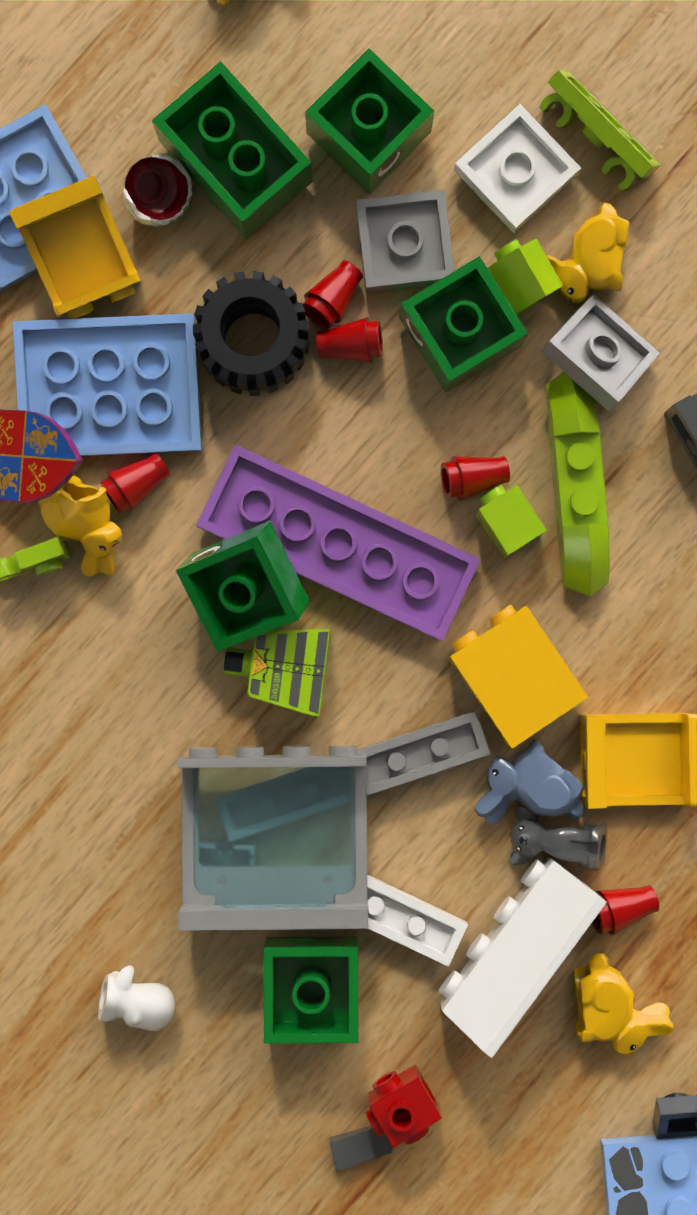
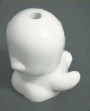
(139, 1004)

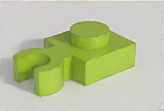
(41, 558)

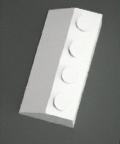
(519, 953)

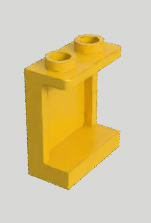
(76, 247)
(516, 675)
(638, 759)

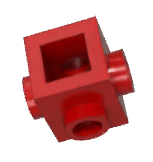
(402, 1107)

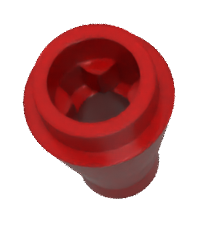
(330, 297)
(352, 341)
(471, 475)
(134, 482)
(624, 908)

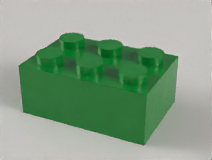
(233, 150)

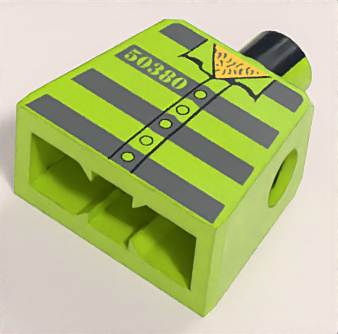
(284, 668)

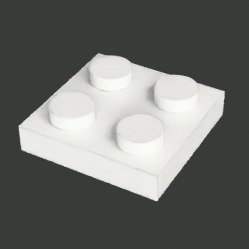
(516, 168)

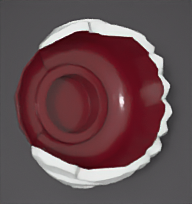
(157, 190)

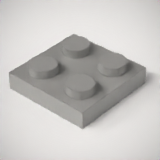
(404, 240)
(600, 352)

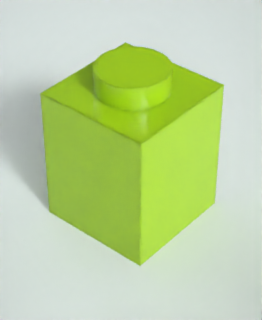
(524, 274)
(509, 519)

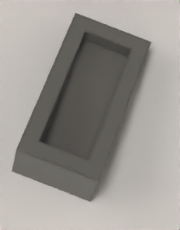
(358, 1147)

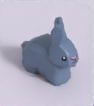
(534, 782)

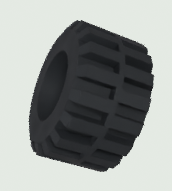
(243, 298)

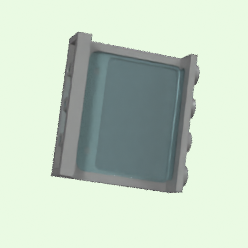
(274, 839)

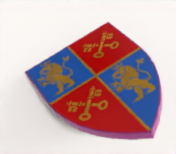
(34, 456)

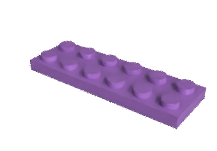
(343, 542)

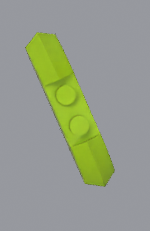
(578, 486)

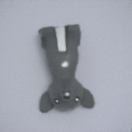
(565, 843)

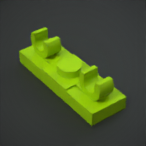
(599, 128)

